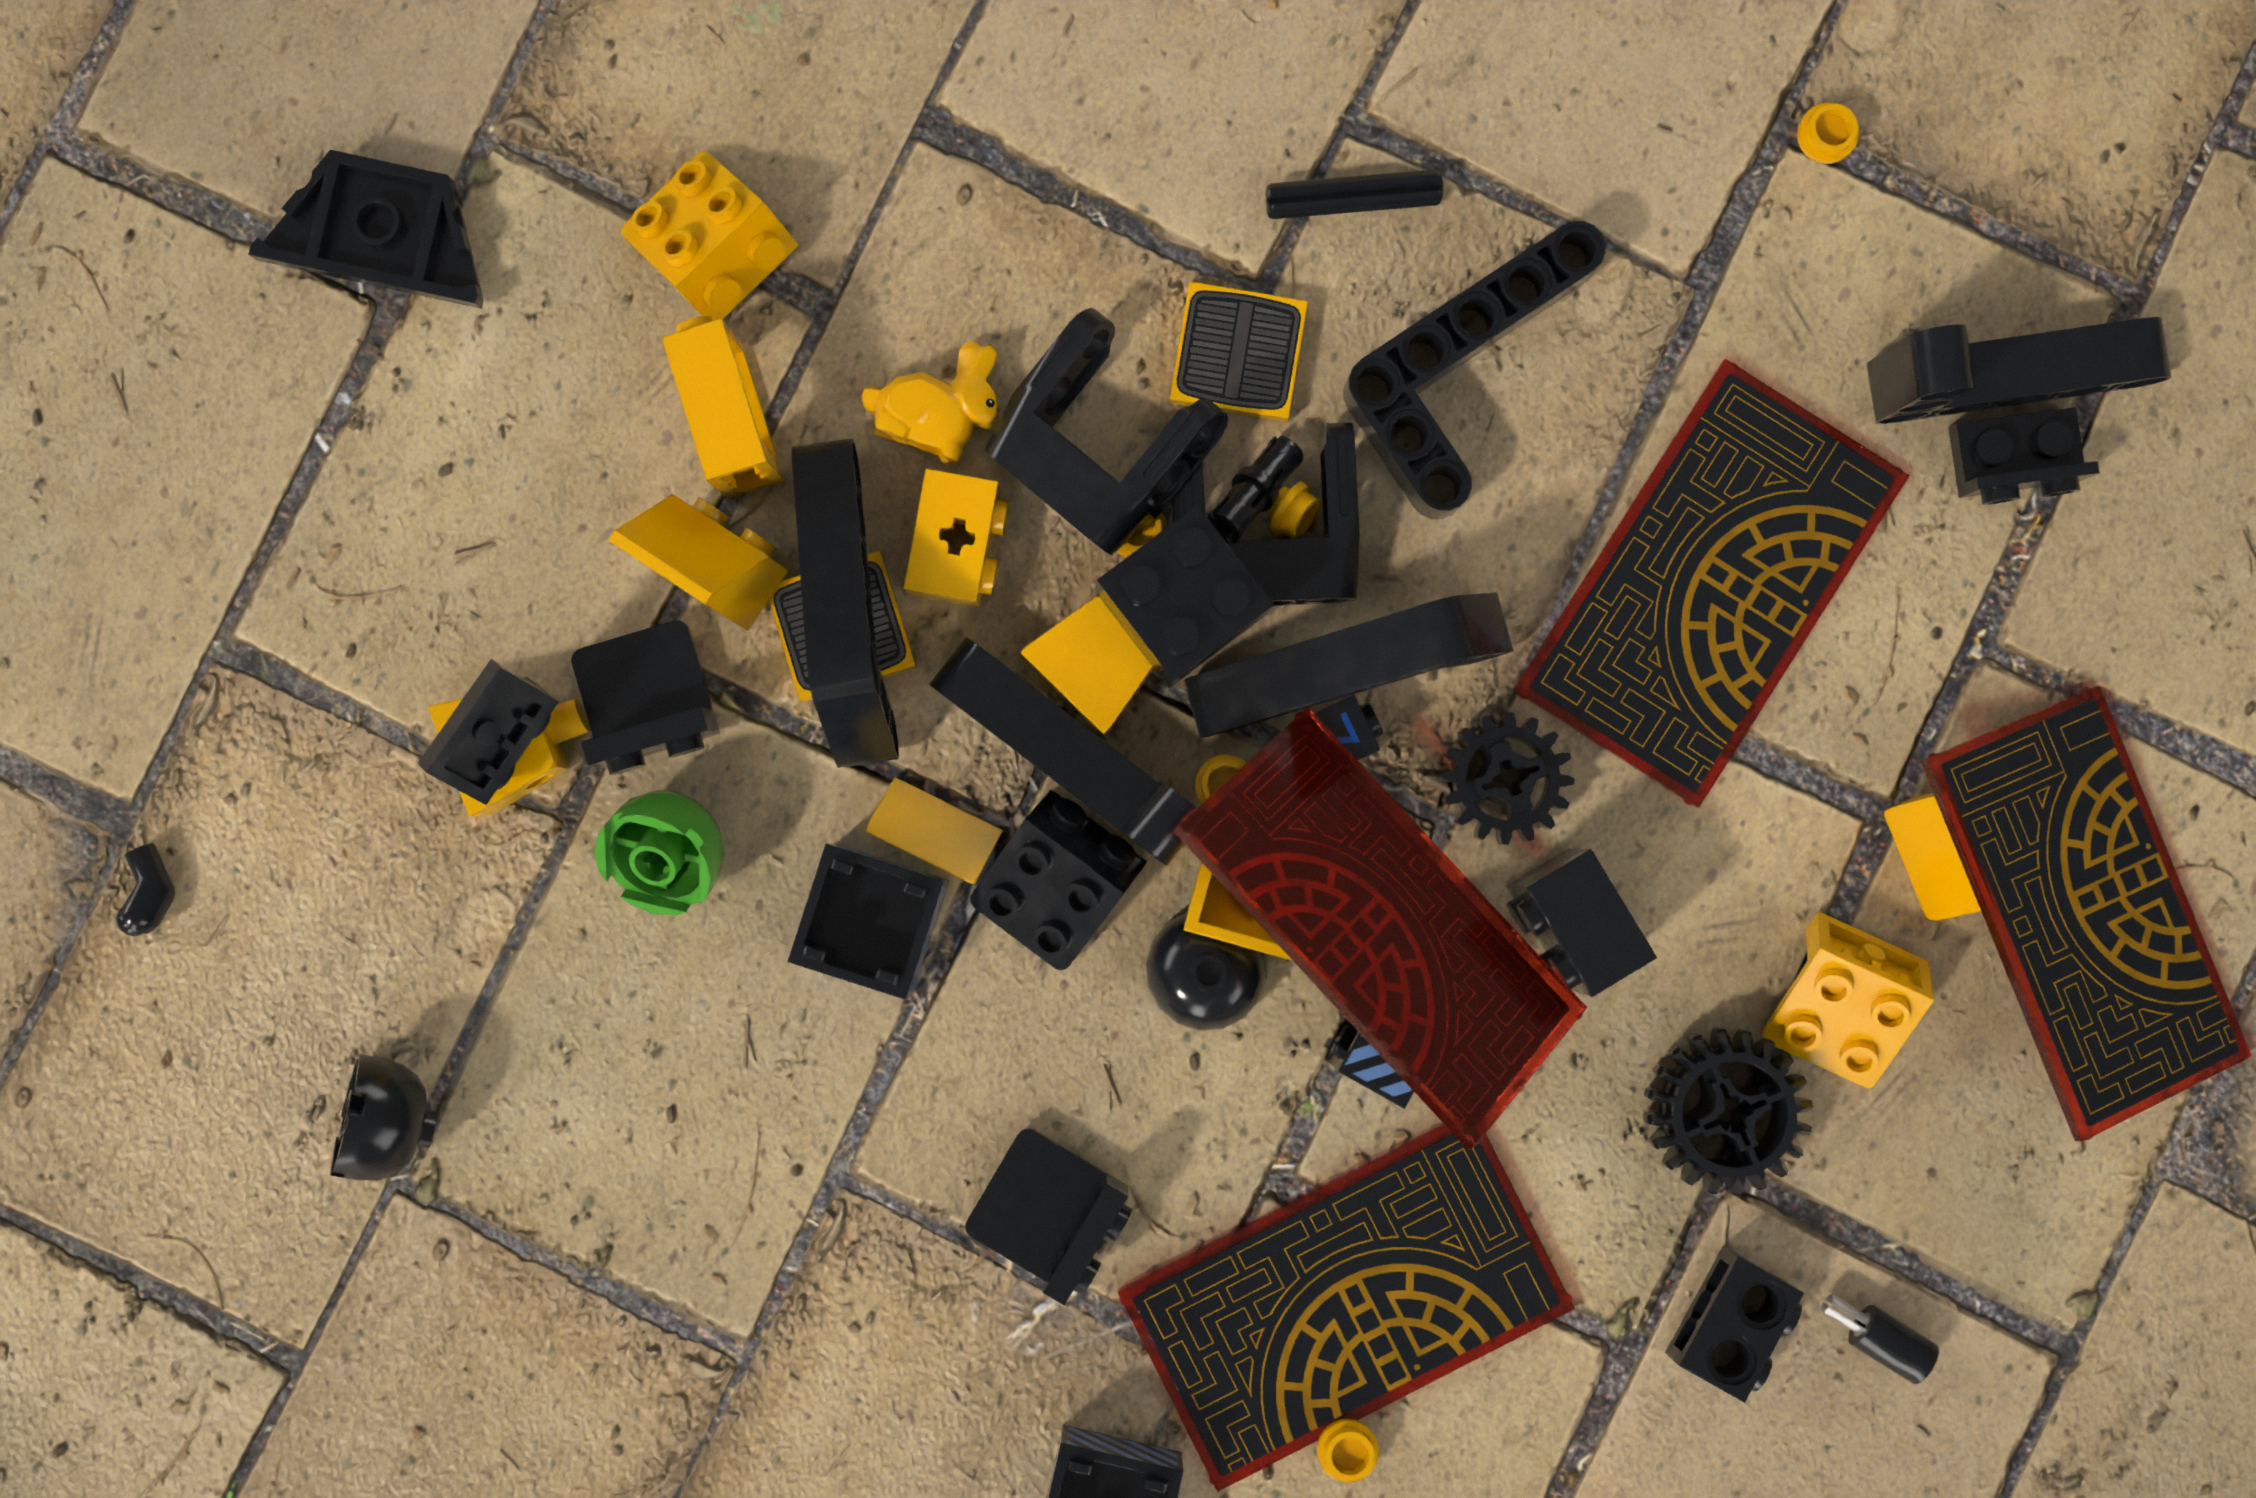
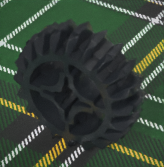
(1774, 1095)

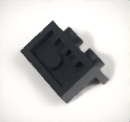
(2019, 453)
(488, 732)

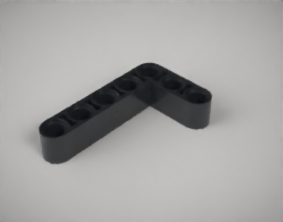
(1454, 347)
(1946, 375)
(838, 605)
(1349, 661)
(1064, 749)

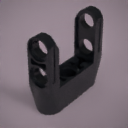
(1069, 479)
(1305, 568)

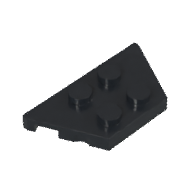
(378, 229)

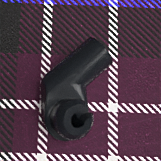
(151, 894)

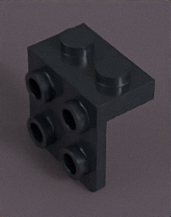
(643, 697)
(1057, 880)
(1049, 1213)

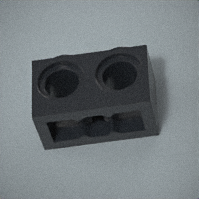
(1719, 1317)

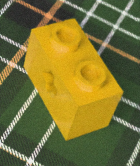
(944, 505)

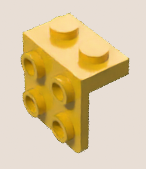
(709, 236)

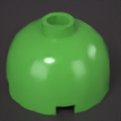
(661, 851)

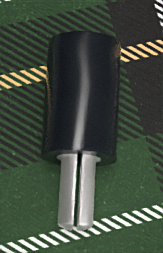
(1886, 1339)

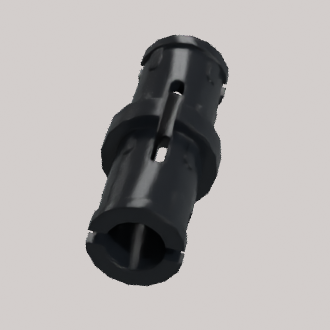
(1255, 488)

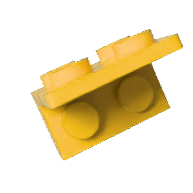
(1851, 1002)

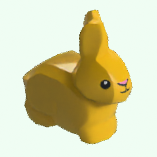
(937, 413)

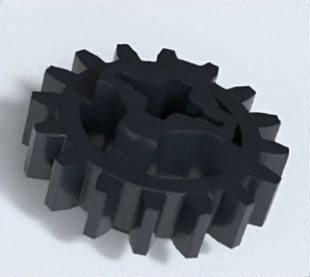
(1515, 805)

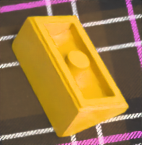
(934, 831)
(1930, 858)

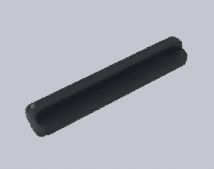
(1354, 194)

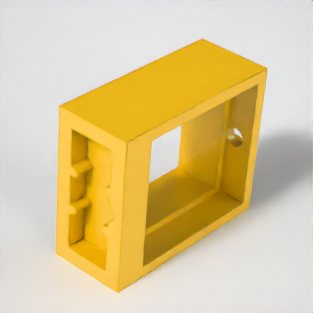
(722, 407)

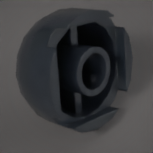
(1202, 978)
(381, 1121)

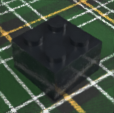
(1183, 596)
(1579, 922)

